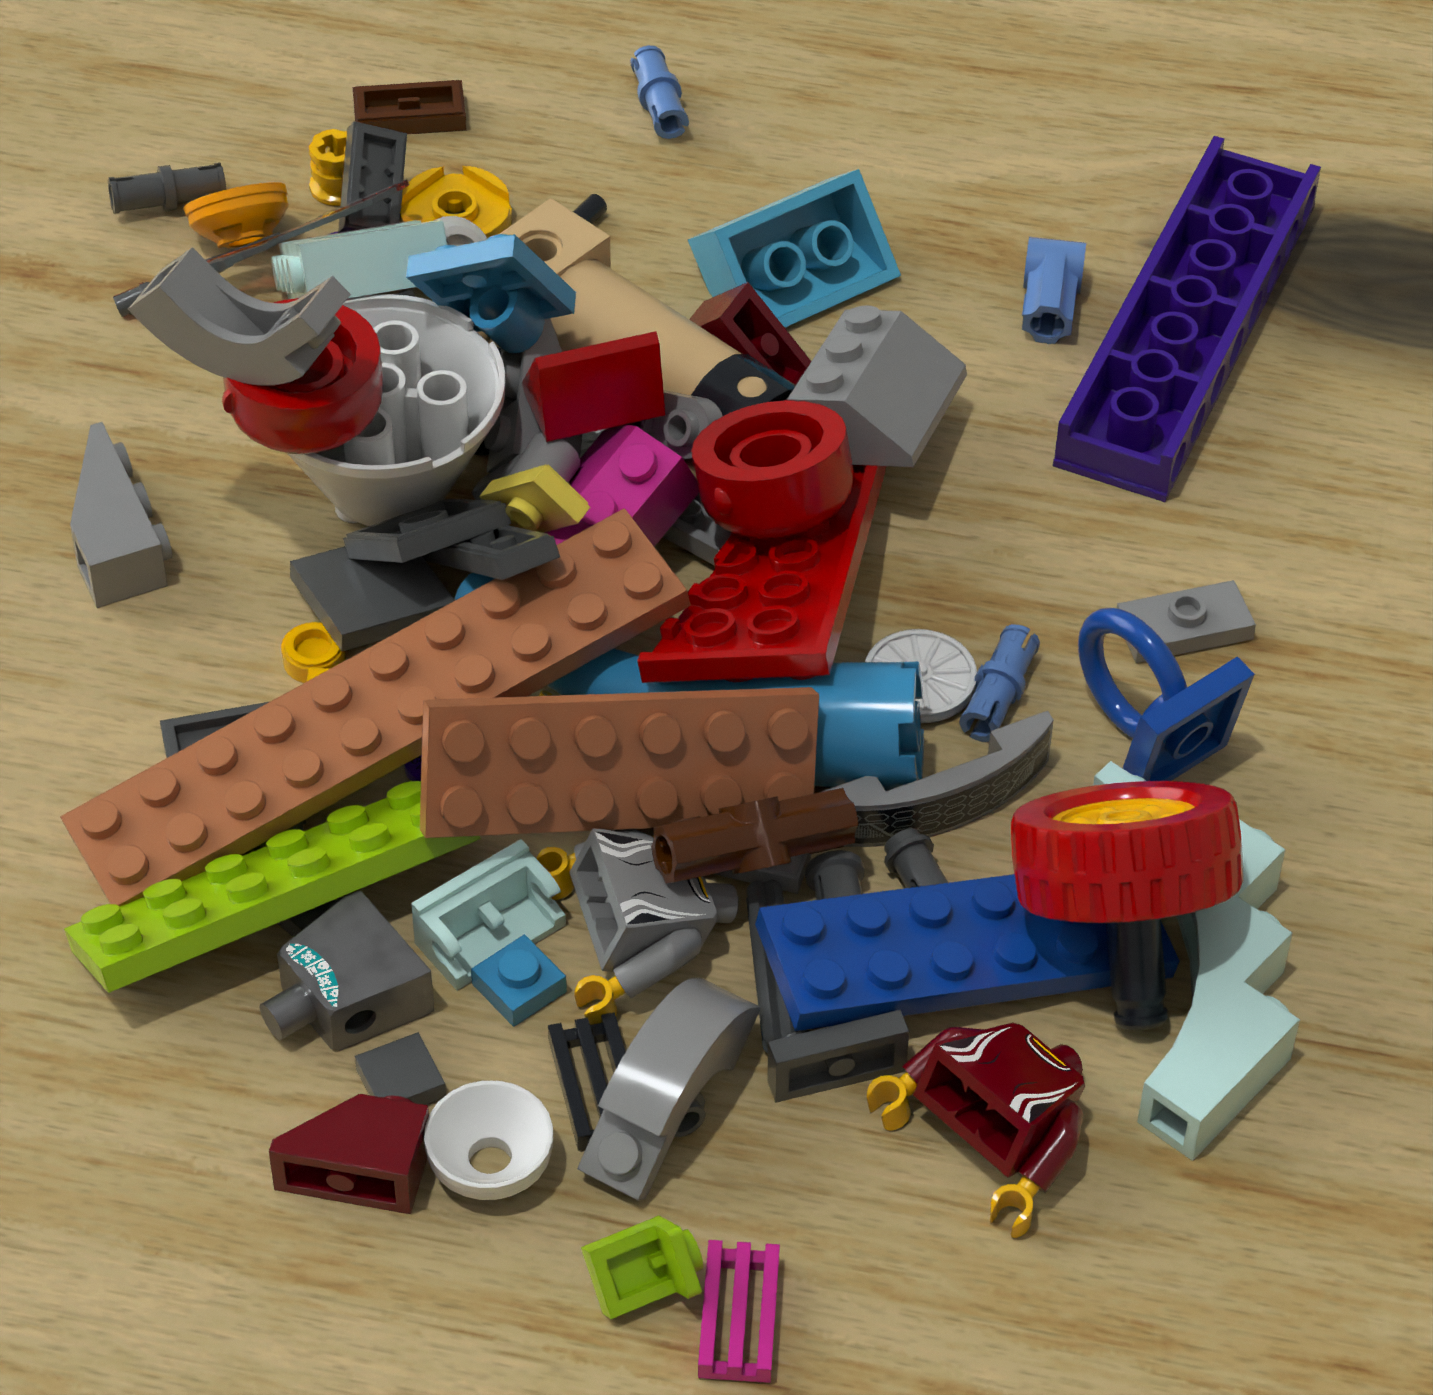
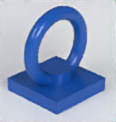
(1184, 721)

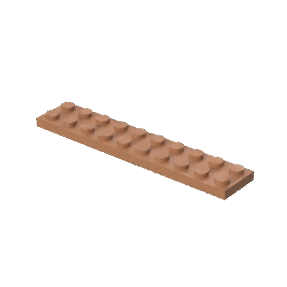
(369, 710)

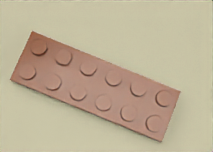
(610, 758)

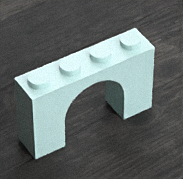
(360, 259)

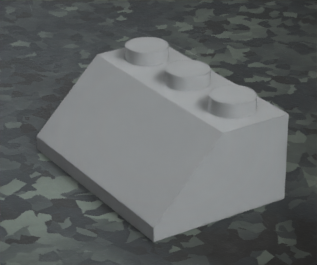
(884, 382)

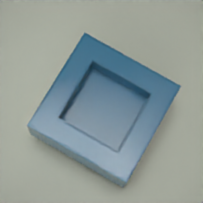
(519, 980)

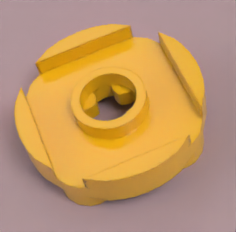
(475, 191)

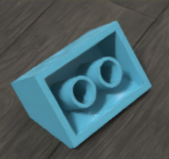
(801, 249)

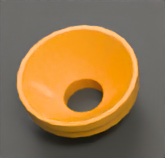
(238, 214)

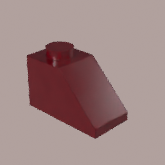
(751, 328)
(356, 1153)

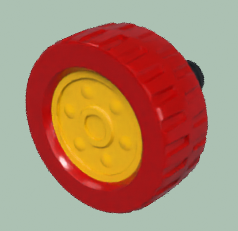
(1128, 861)

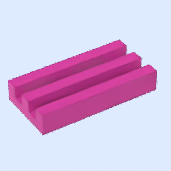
(742, 1260)

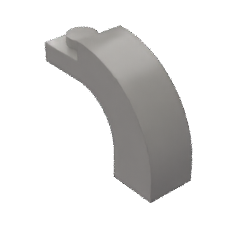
(232, 332)
(661, 1073)

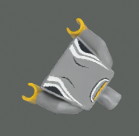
(631, 914)

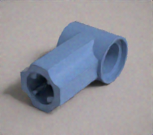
(1051, 282)

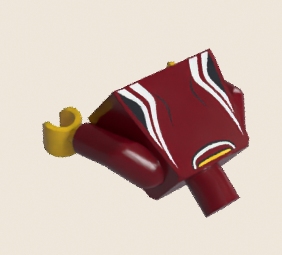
(1000, 1096)

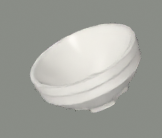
(485, 1117)

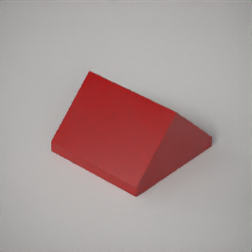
(596, 386)

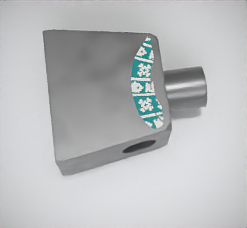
(348, 978)

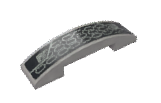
(956, 794)

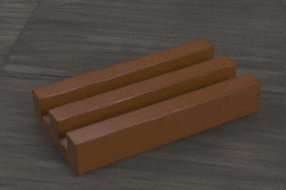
(412, 106)

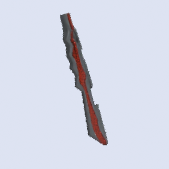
(226, 260)

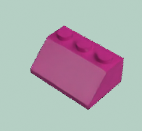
(632, 473)

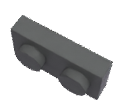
(837, 1055)

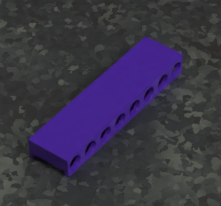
(1185, 322)

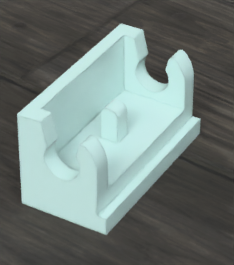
(486, 912)

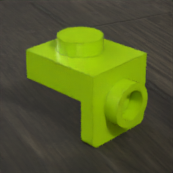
(643, 1265)

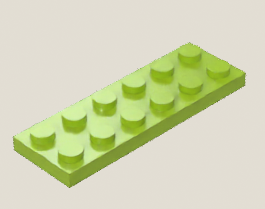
(256, 889)

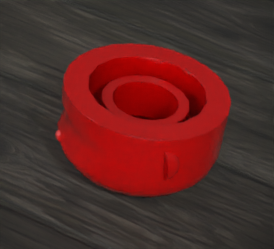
(323, 406)
(774, 468)

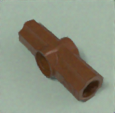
(754, 835)

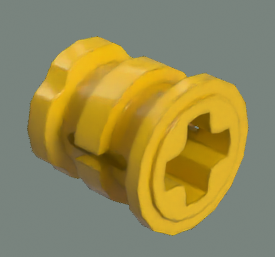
(327, 167)

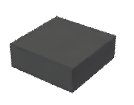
(401, 1070)

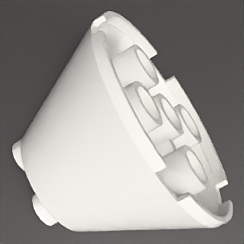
(433, 414)

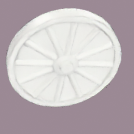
(945, 669)

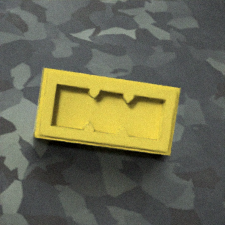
(537, 499)

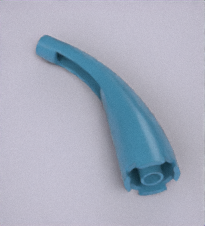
(864, 711)

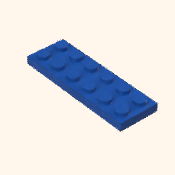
(927, 952)

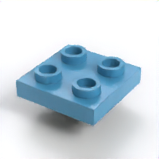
(496, 286)

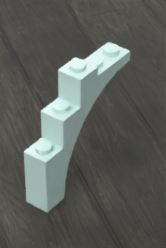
(1233, 1031)

